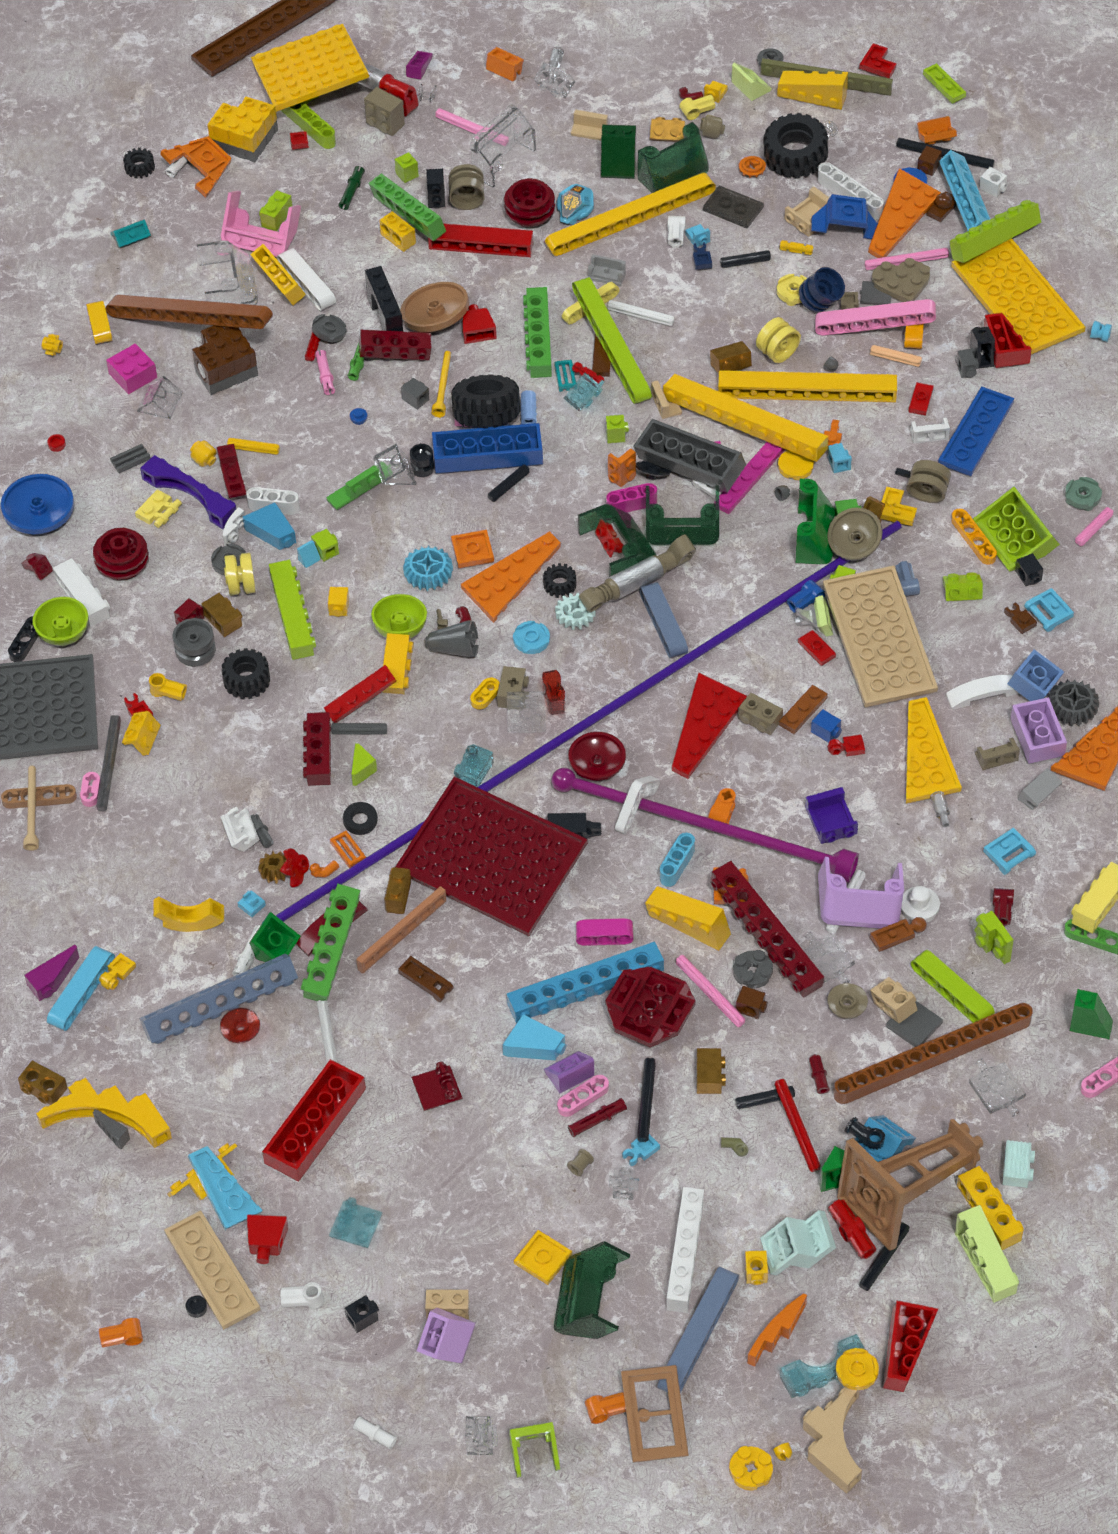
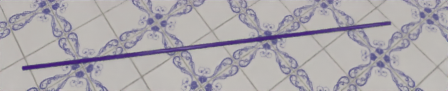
(579, 727)

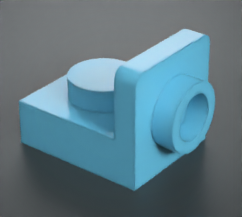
(698, 235)

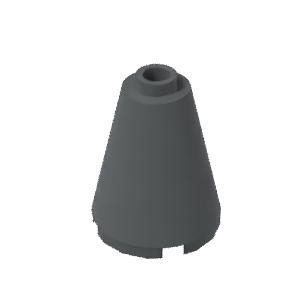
(455, 639)

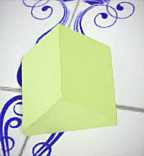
(749, 82)

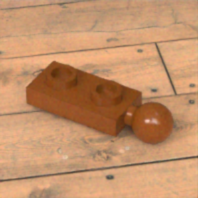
(897, 933)

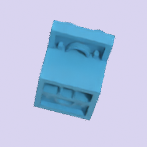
(895, 1138)

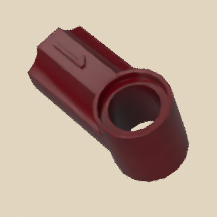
(1002, 904)

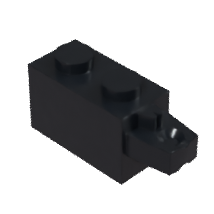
(576, 823)

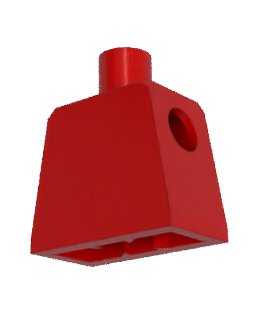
(478, 325)
(266, 1235)

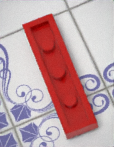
(360, 694)

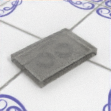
(733, 206)

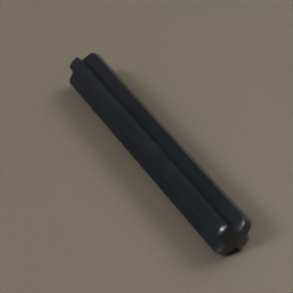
(881, 1260)

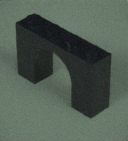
(382, 298)

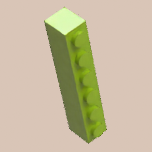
(995, 231)
(291, 609)

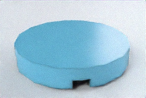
(531, 637)

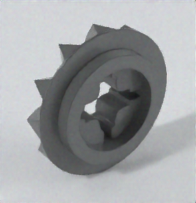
(772, 54)

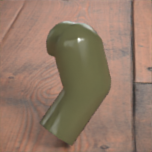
(736, 1144)

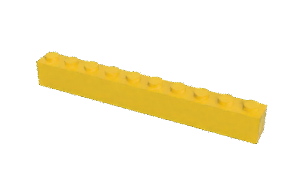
(808, 386)
(745, 417)

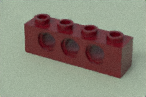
(395, 344)
(318, 749)

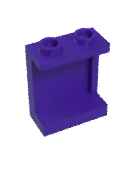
(831, 815)

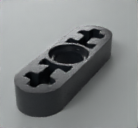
(24, 646)

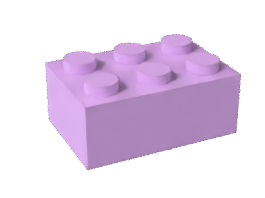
(1038, 730)

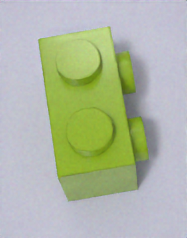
(275, 210)

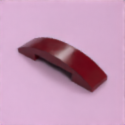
(231, 471)
(310, 935)

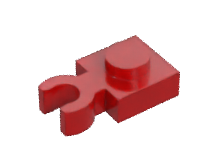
(136, 706)

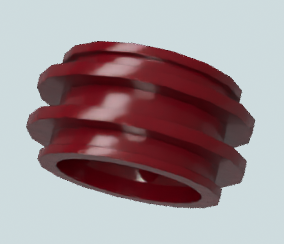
(535, 204)
(114, 556)

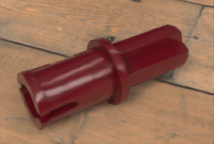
(819, 1074)

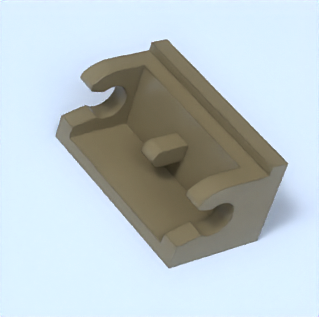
(998, 755)

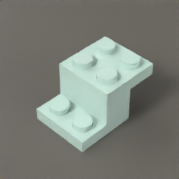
(798, 1242)

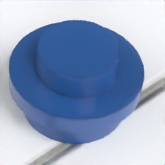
(358, 416)

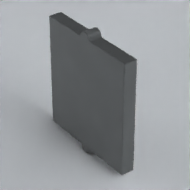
(872, 296)

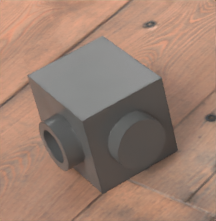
(415, 393)

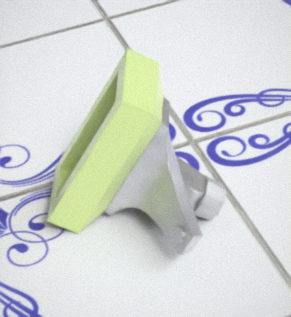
(817, 616)

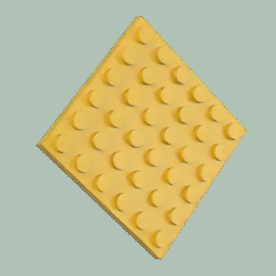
(309, 67)

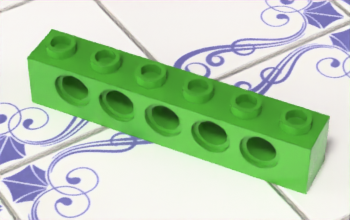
(407, 207)
(538, 332)
(320, 990)

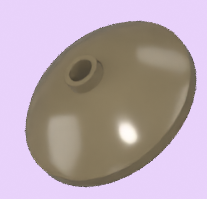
(853, 524)

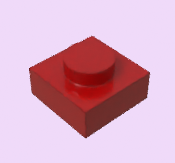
(299, 140)

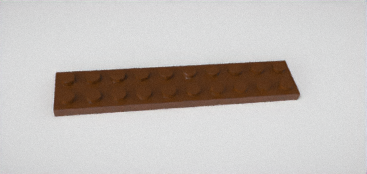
(255, 33)

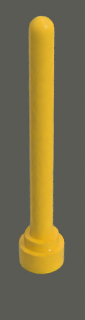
(439, 408)

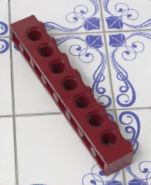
(730, 875)

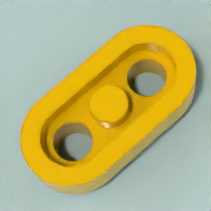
(483, 693)

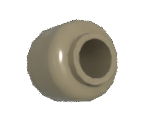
(712, 126)

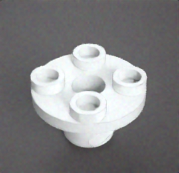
(920, 903)

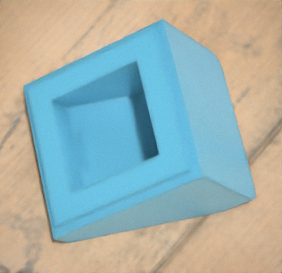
(308, 554)

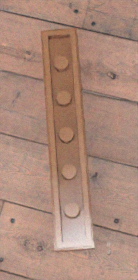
(401, 930)

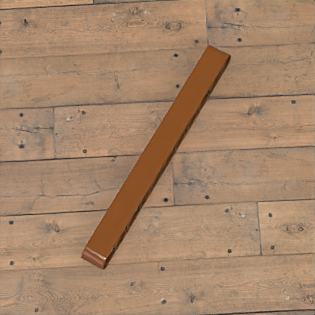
(189, 311)
(927, 1060)

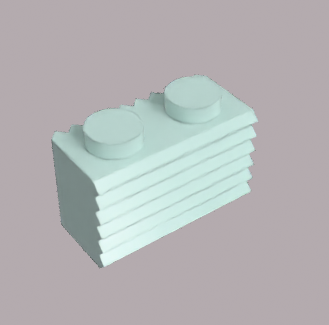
(1017, 1164)

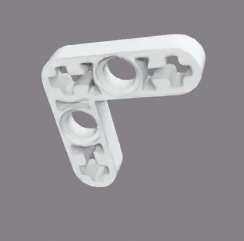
(639, 789)

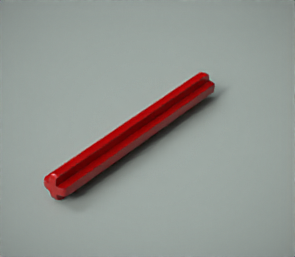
(797, 1125)

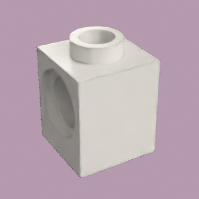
(993, 182)

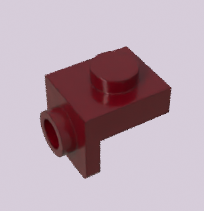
(38, 564)

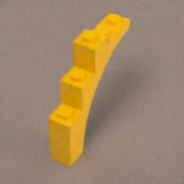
(83, 1100)

